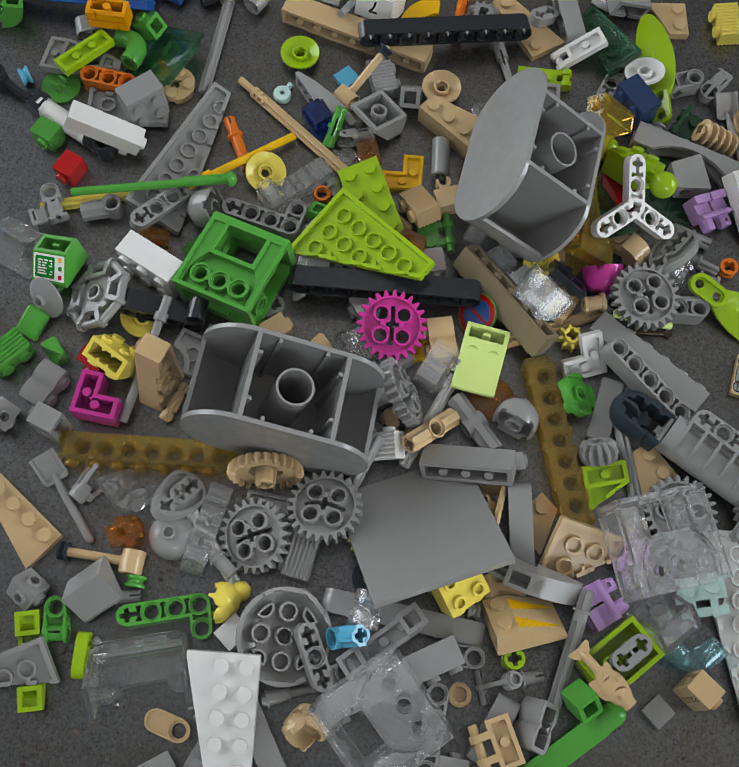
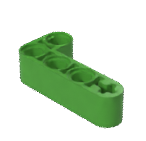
(165, 615)

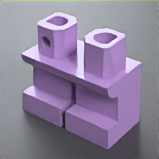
(708, 208)
(607, 611)

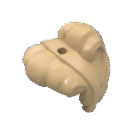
(301, 729)

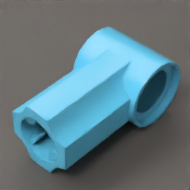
(346, 636)

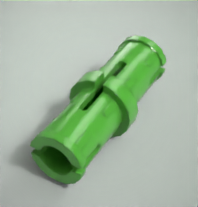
(340, 113)

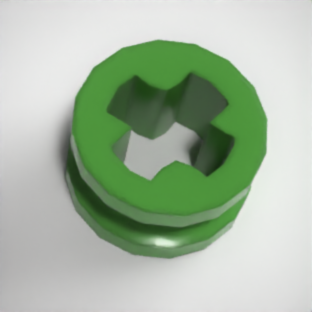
(135, 581)

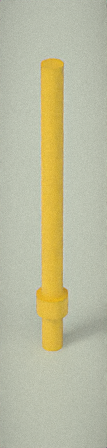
(244, 159)

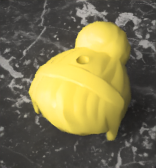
(228, 599)

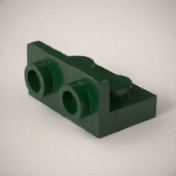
(686, 124)

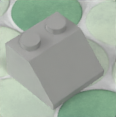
(381, 114)

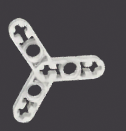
(641, 207)

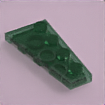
(620, 48)

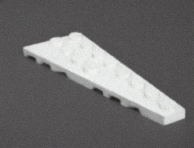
(225, 705)

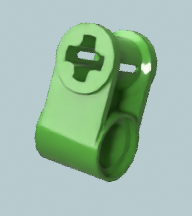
(56, 622)

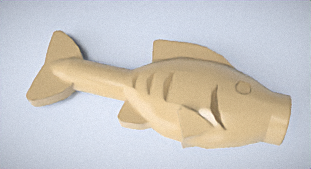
(608, 682)

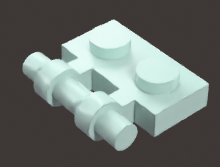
(711, 592)

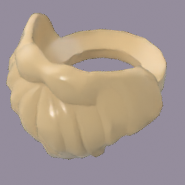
(390, 418)

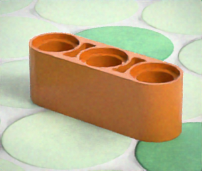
(103, 78)

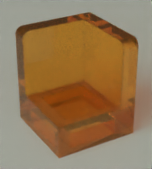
(157, 236)

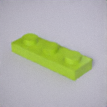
(84, 52)

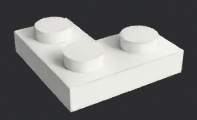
(590, 360)

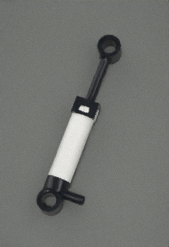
(42, 104)

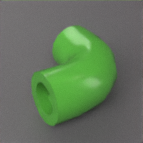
(134, 46)

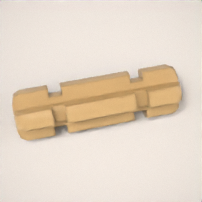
(174, 402)

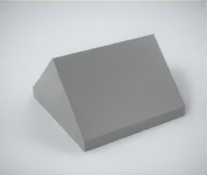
(92, 590)

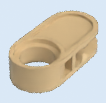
(162, 724)

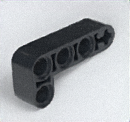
(181, 314)

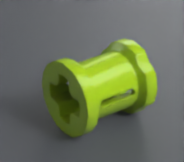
(509, 665)

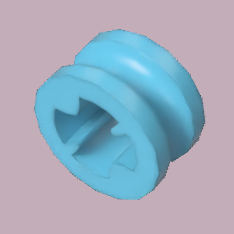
(25, 75)

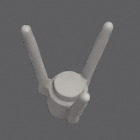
(81, 490)

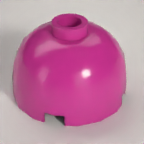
(600, 278)

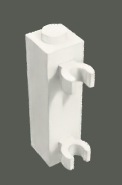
(105, 128)

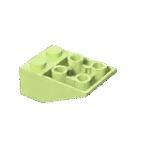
(481, 359)

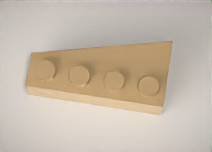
(448, 121)
(156, 371)

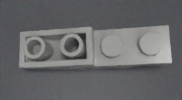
(539, 582)

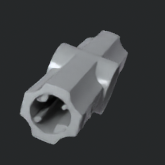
(473, 422)

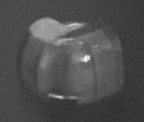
(542, 294)

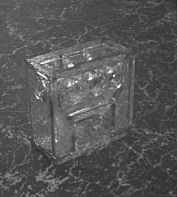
(690, 539)
(364, 687)

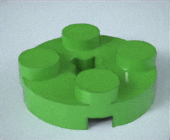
(576, 395)

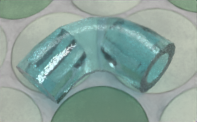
(697, 658)

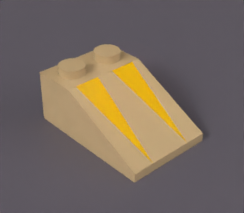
(521, 623)

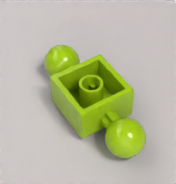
(661, 183)

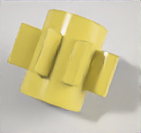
(569, 338)

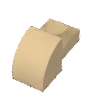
(631, 249)

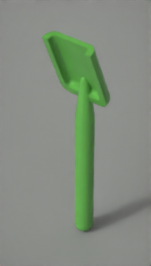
(34, 321)

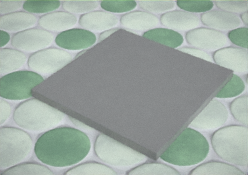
(424, 536)

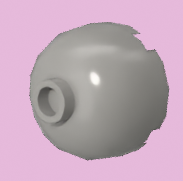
(203, 205)
(517, 418)
(170, 538)

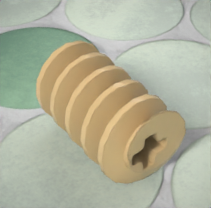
(715, 138)

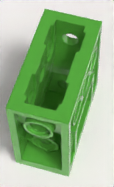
(232, 286)

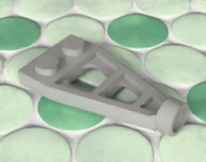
(60, 45)

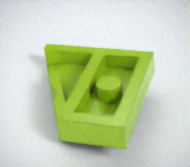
(604, 481)

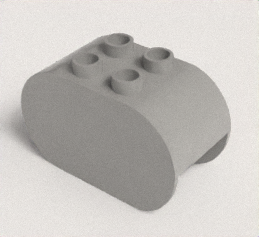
(530, 168)
(283, 397)

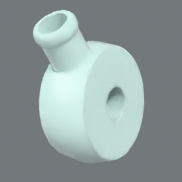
(282, 93)

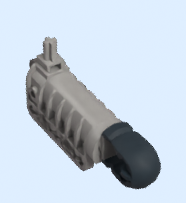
(684, 443)

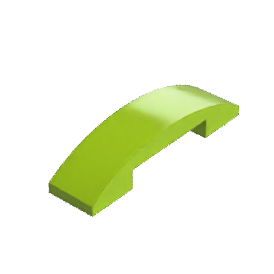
(28, 627)

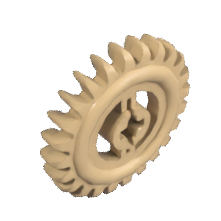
(265, 470)

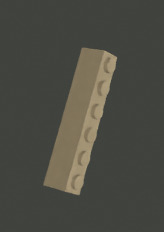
(532, 333)

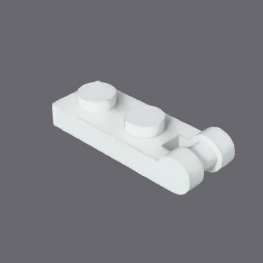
(579, 49)

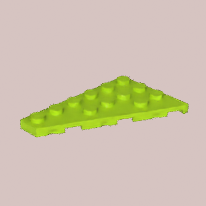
(357, 237)

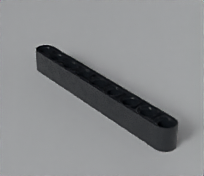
(444, 30)
(367, 283)

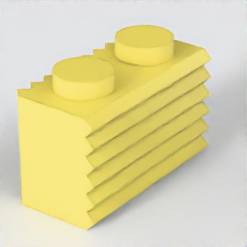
(725, 23)

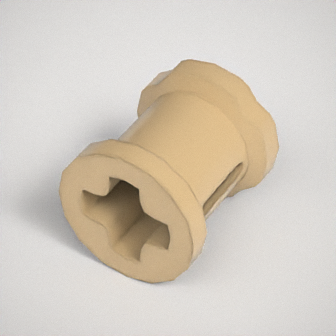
(594, 303)

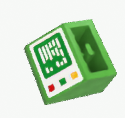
(58, 259)

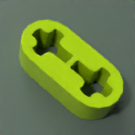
(81, 654)

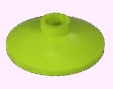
(300, 46)

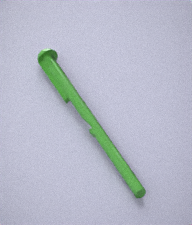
(188, 181)

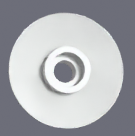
(648, 68)

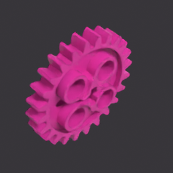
(371, 323)

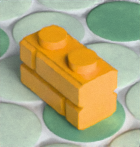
(109, 14)

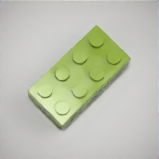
(368, 185)

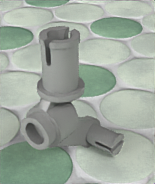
(509, 681)

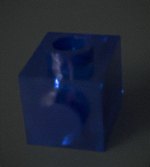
(316, 116)

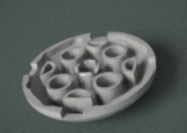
(265, 618)

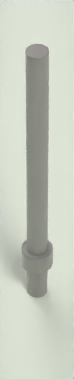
(160, 317)

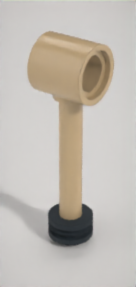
(348, 95)
(129, 562)

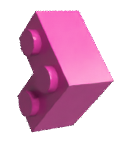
(91, 400)

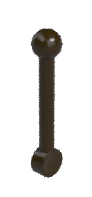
(667, 333)

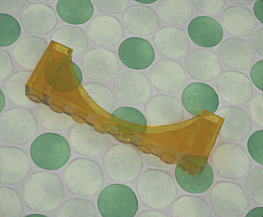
(618, 122)

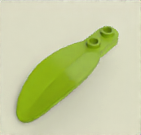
(656, 44)
(724, 308)

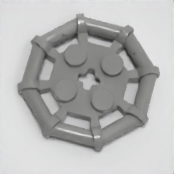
(98, 294)

